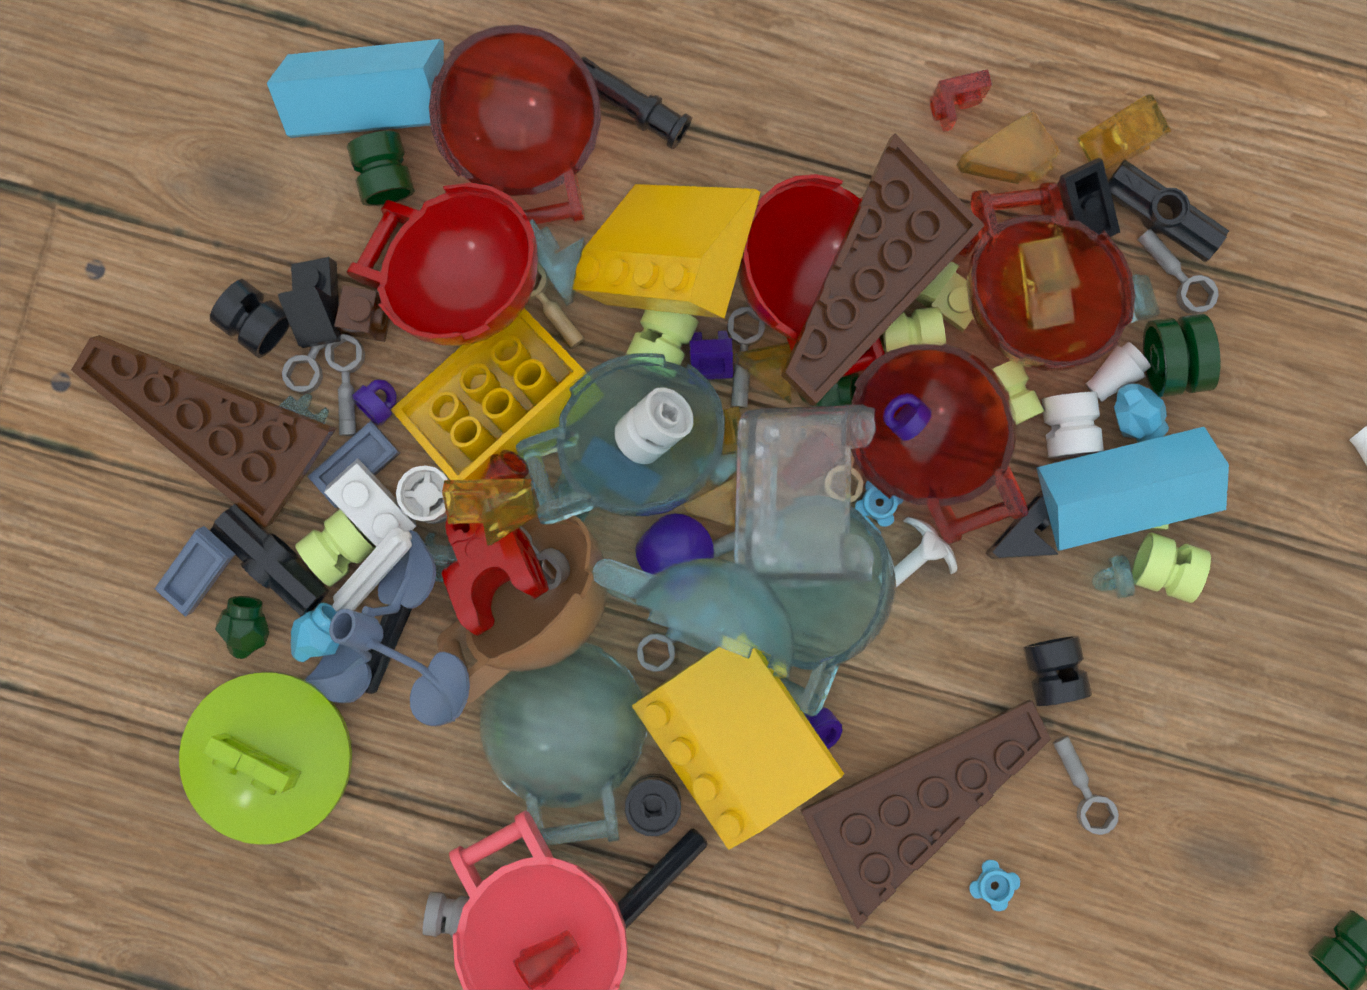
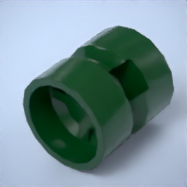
(379, 161)
(1346, 954)

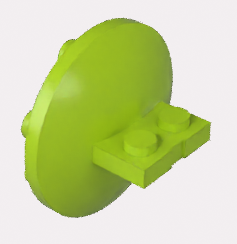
(265, 758)

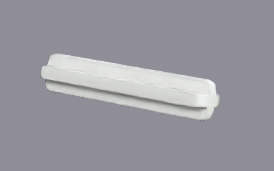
(373, 570)

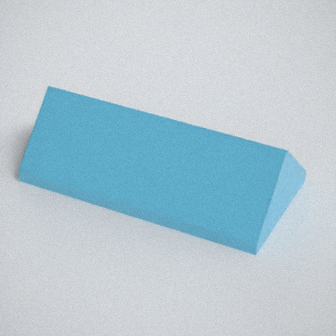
(356, 88)
(1134, 487)

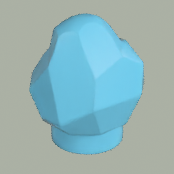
(1140, 413)
(311, 634)

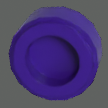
(371, 404)
(910, 419)
(826, 726)

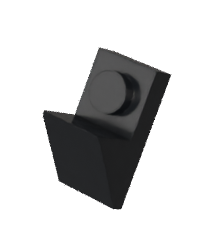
(1089, 198)
(313, 302)
(1020, 538)

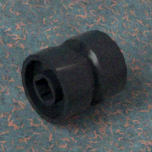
(245, 313)
(1054, 655)
(653, 805)

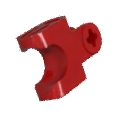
(484, 569)

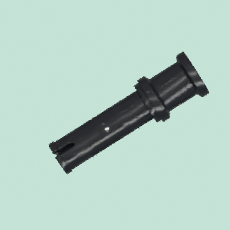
(647, 111)

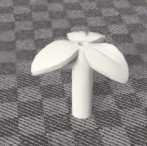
(931, 548)

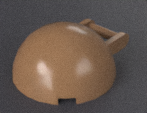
(536, 631)

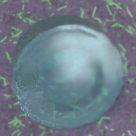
(1121, 576)

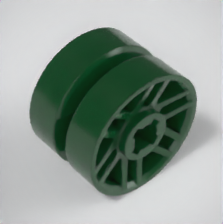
(1182, 355)

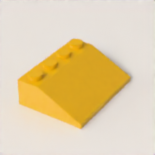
(669, 249)
(490, 397)
(737, 742)

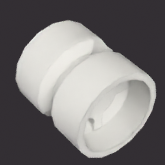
(1072, 425)
(654, 426)
(421, 494)

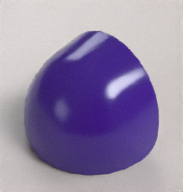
(671, 541)

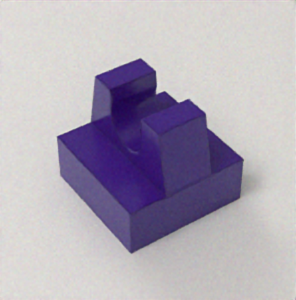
(712, 357)

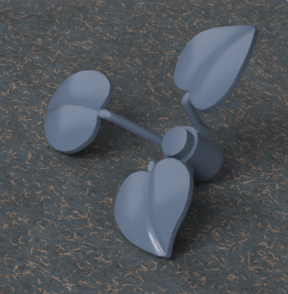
(345, 676)

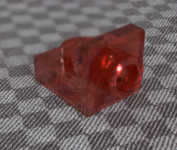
(961, 91)

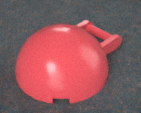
(529, 905)

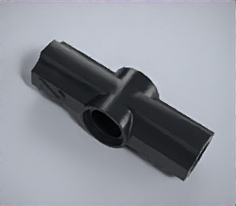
(1188, 226)
(269, 560)

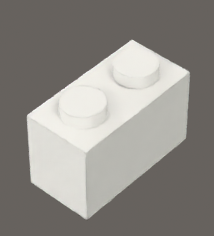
(367, 503)

